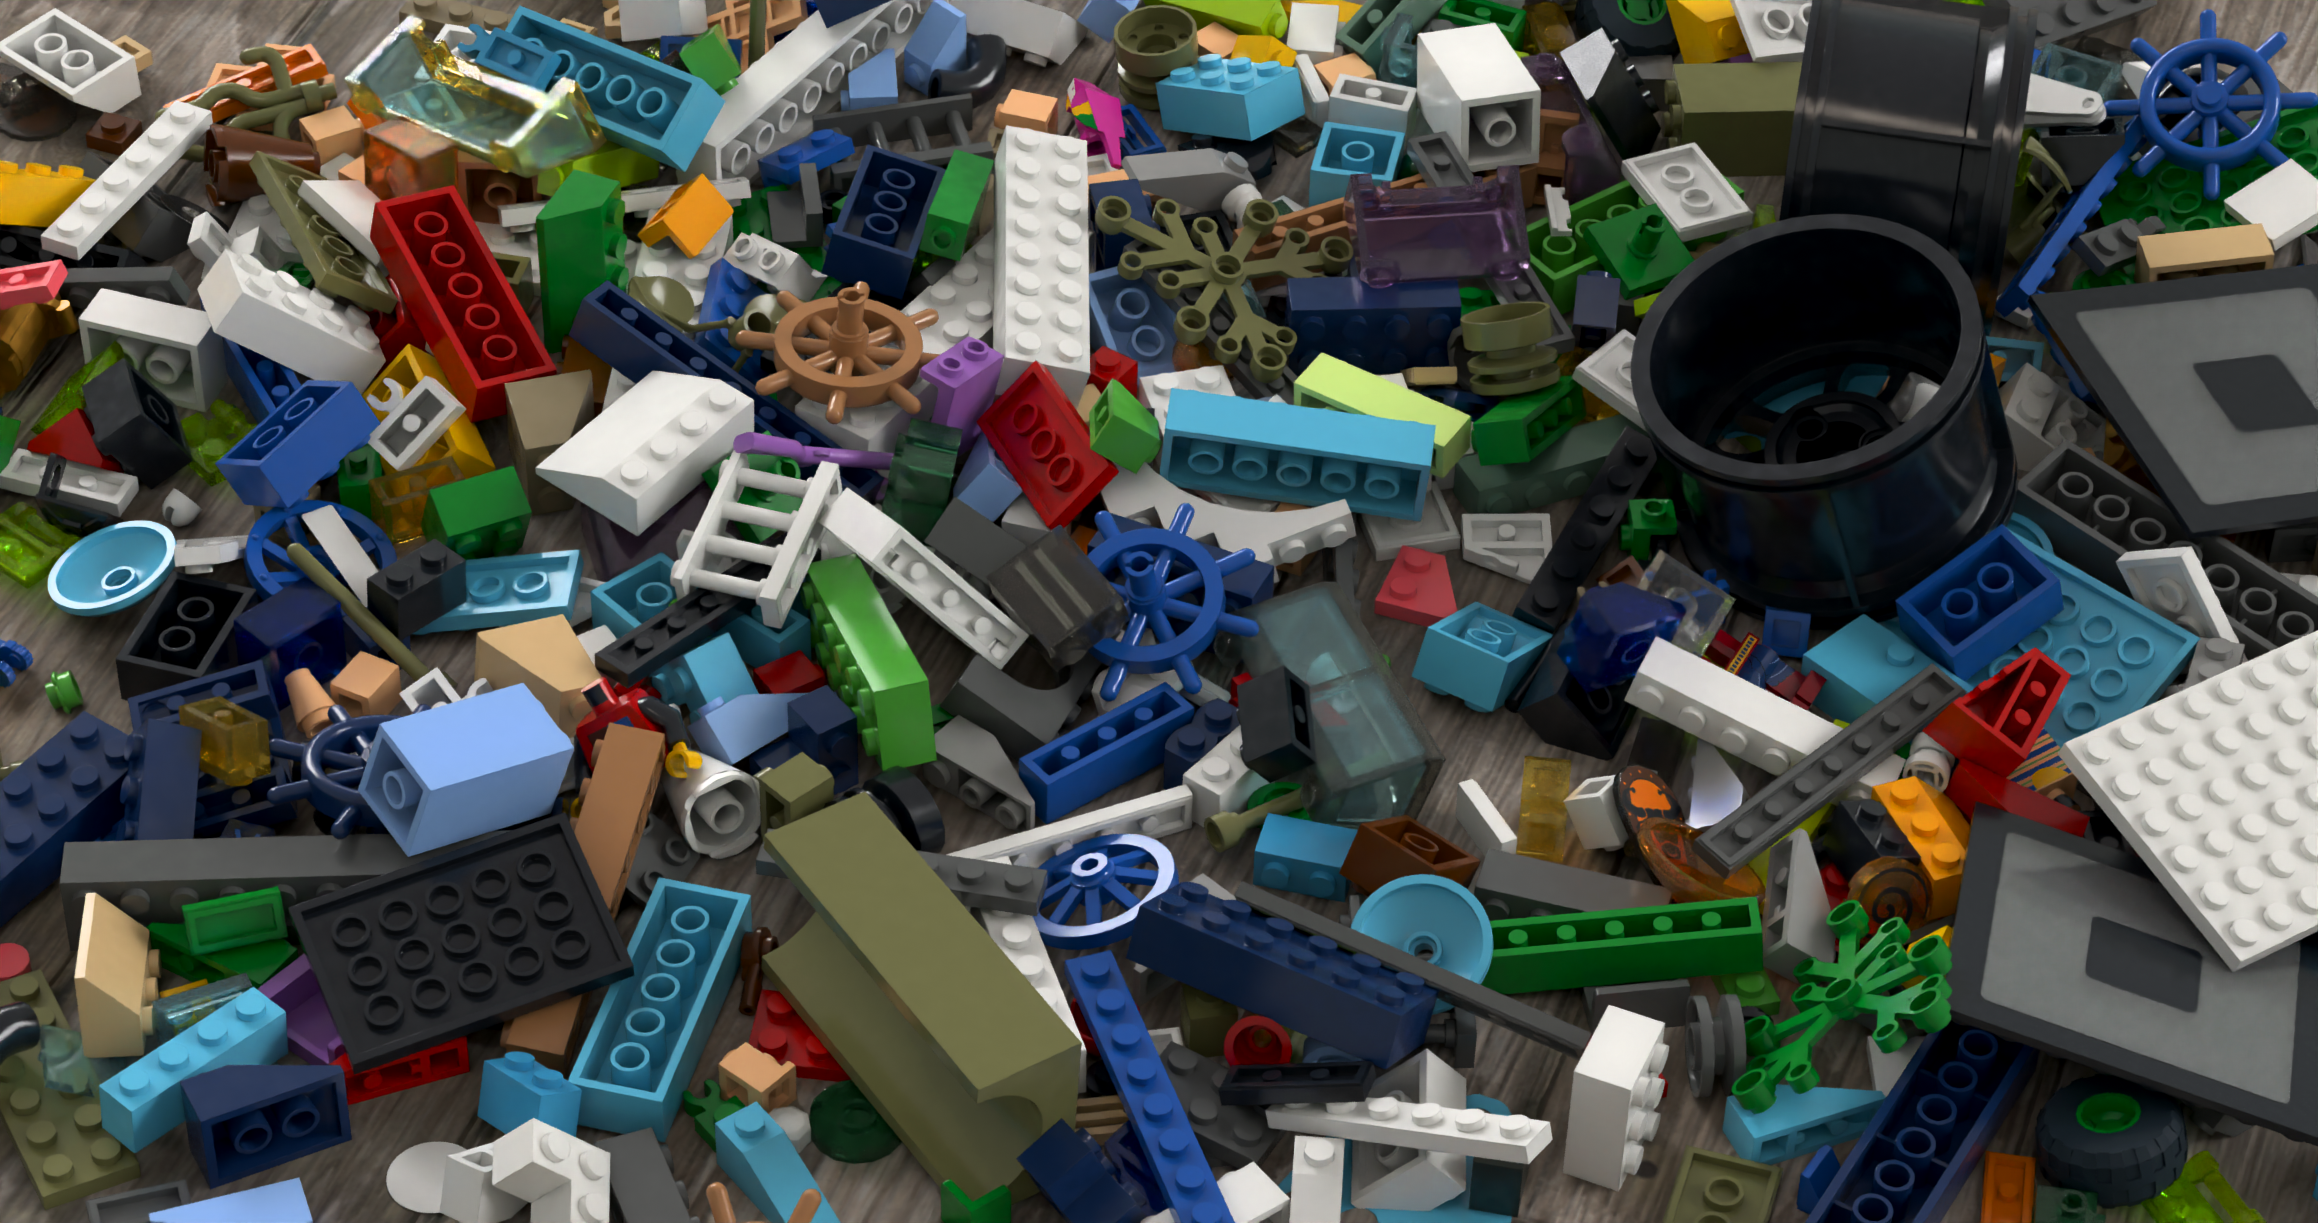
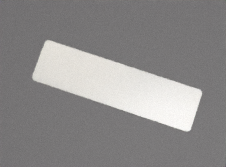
(342, 548)

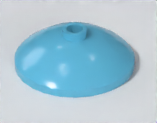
(112, 569)
(1431, 915)

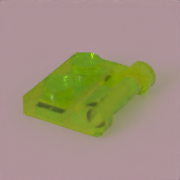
(22, 554)
(2186, 1204)

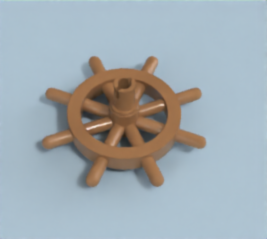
(845, 350)

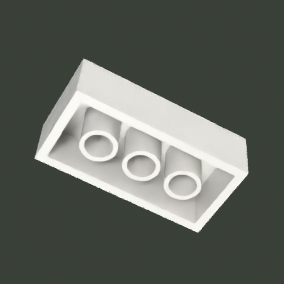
(290, 322)

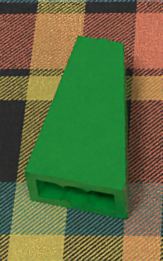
(957, 206)

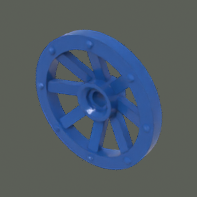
(270, 583)
(1093, 878)

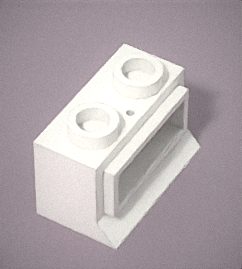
(774, 266)

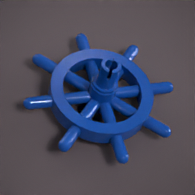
(2209, 104)
(1152, 601)

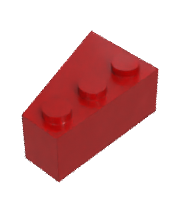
(2002, 715)

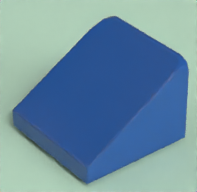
(1816, 1178)

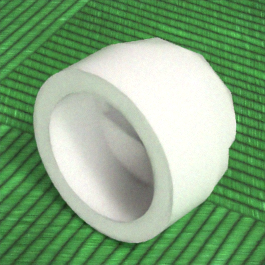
(179, 509)

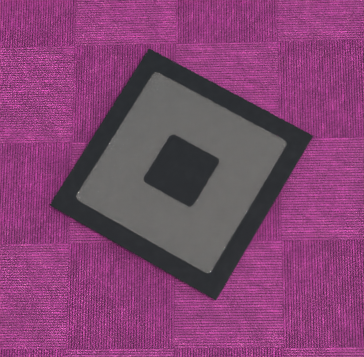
(2206, 389)
(2107, 970)

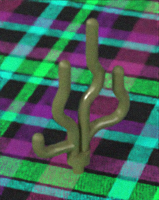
(274, 106)

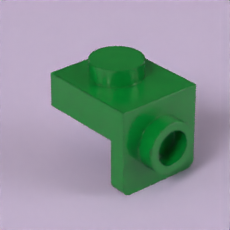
(1645, 519)

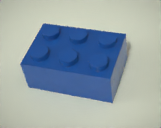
(298, 444)
(1980, 604)

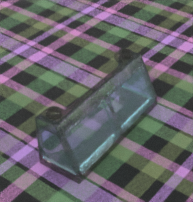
(1367, 734)

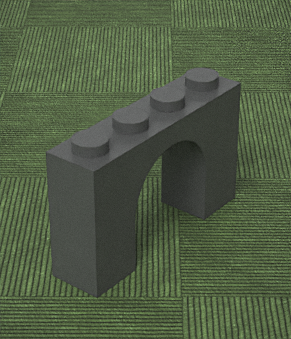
(1018, 714)

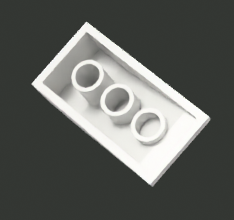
(1774, 28)

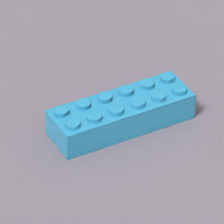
(631, 95)
(1296, 454)
(662, 1017)

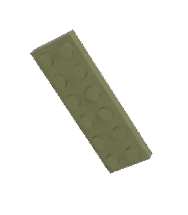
(325, 252)
(52, 1129)

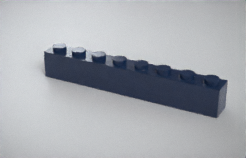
(640, 341)

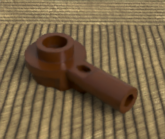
(753, 947)

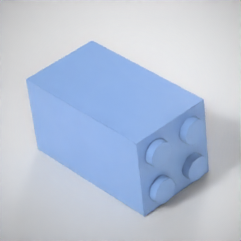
(465, 769)

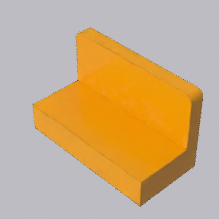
(689, 217)

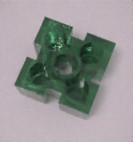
(921, 476)

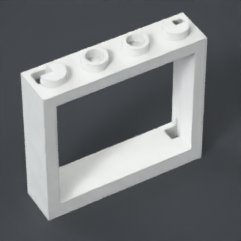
(923, 578)

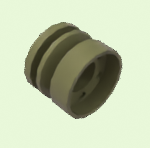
(1149, 47)
(1511, 356)

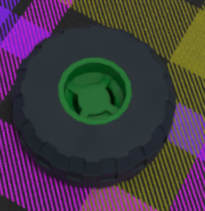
(1639, 25)
(2111, 1140)

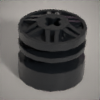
(906, 805)

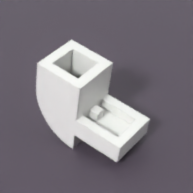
(209, 241)

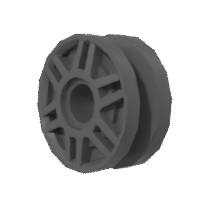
(1714, 1044)

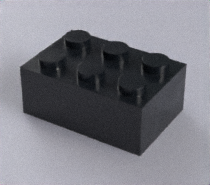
(183, 634)

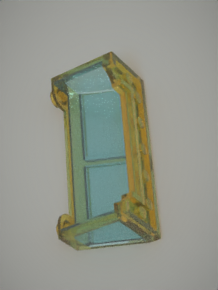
(474, 106)

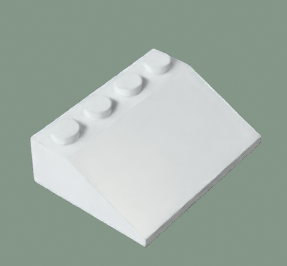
(650, 447)

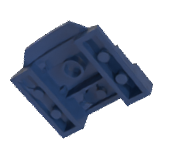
(215, 801)

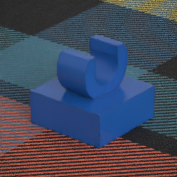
(1786, 631)

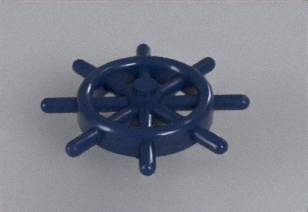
(332, 749)

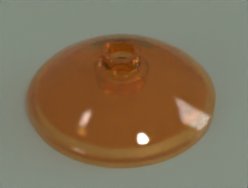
(1668, 852)

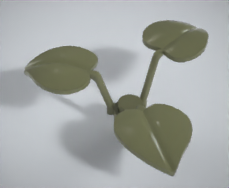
(2029, 232)
(675, 306)

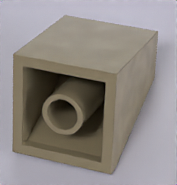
(539, 421)

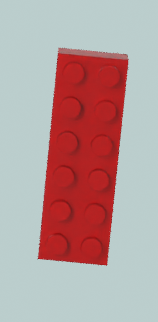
(458, 298)

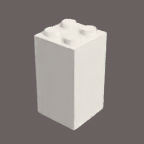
(1479, 96)

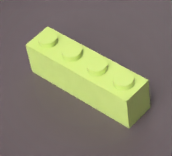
(1348, 389)

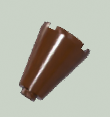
(228, 159)

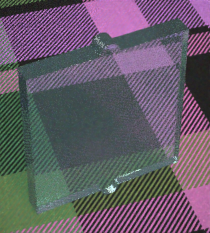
(67, 1067)

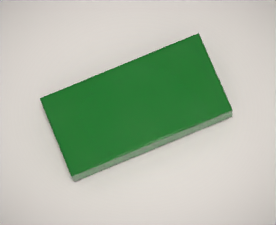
(234, 921)

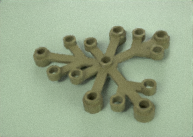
(1222, 273)

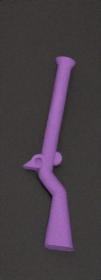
(806, 455)

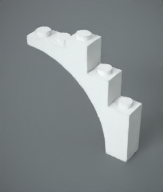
(1271, 535)

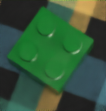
(479, 515)

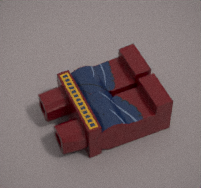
(1763, 668)

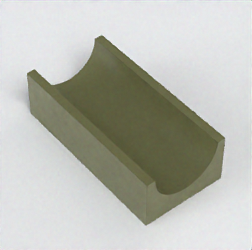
(920, 1002)

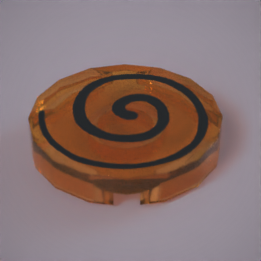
(1891, 890)

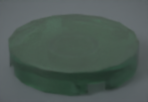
(849, 1126)

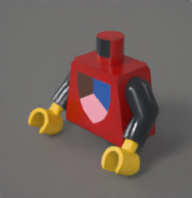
(632, 710)

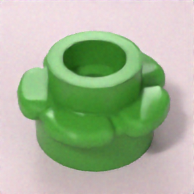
(64, 691)

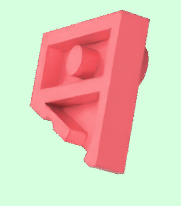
(1417, 588)

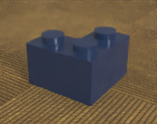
(1106, 247)
(823, 731)
(1079, 1178)

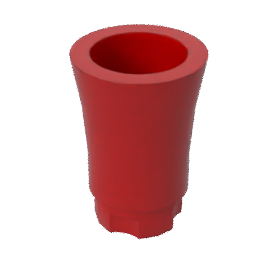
(1257, 1041)

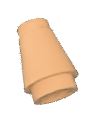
(308, 702)

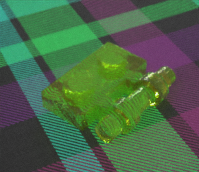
(209, 441)

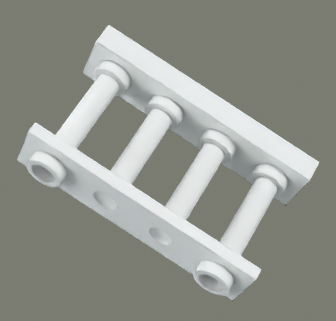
(788, 560)

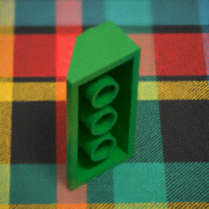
(578, 249)

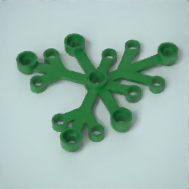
(1846, 999)

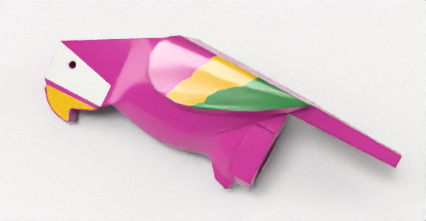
(1097, 119)

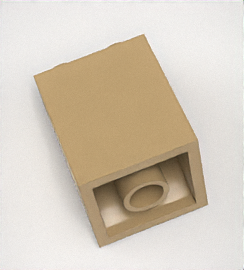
(546, 660)

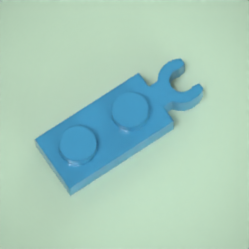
(512, 56)

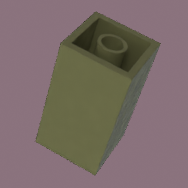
(1734, 114)

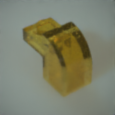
(1542, 808)

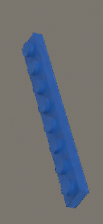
(2069, 224)
(1145, 1090)

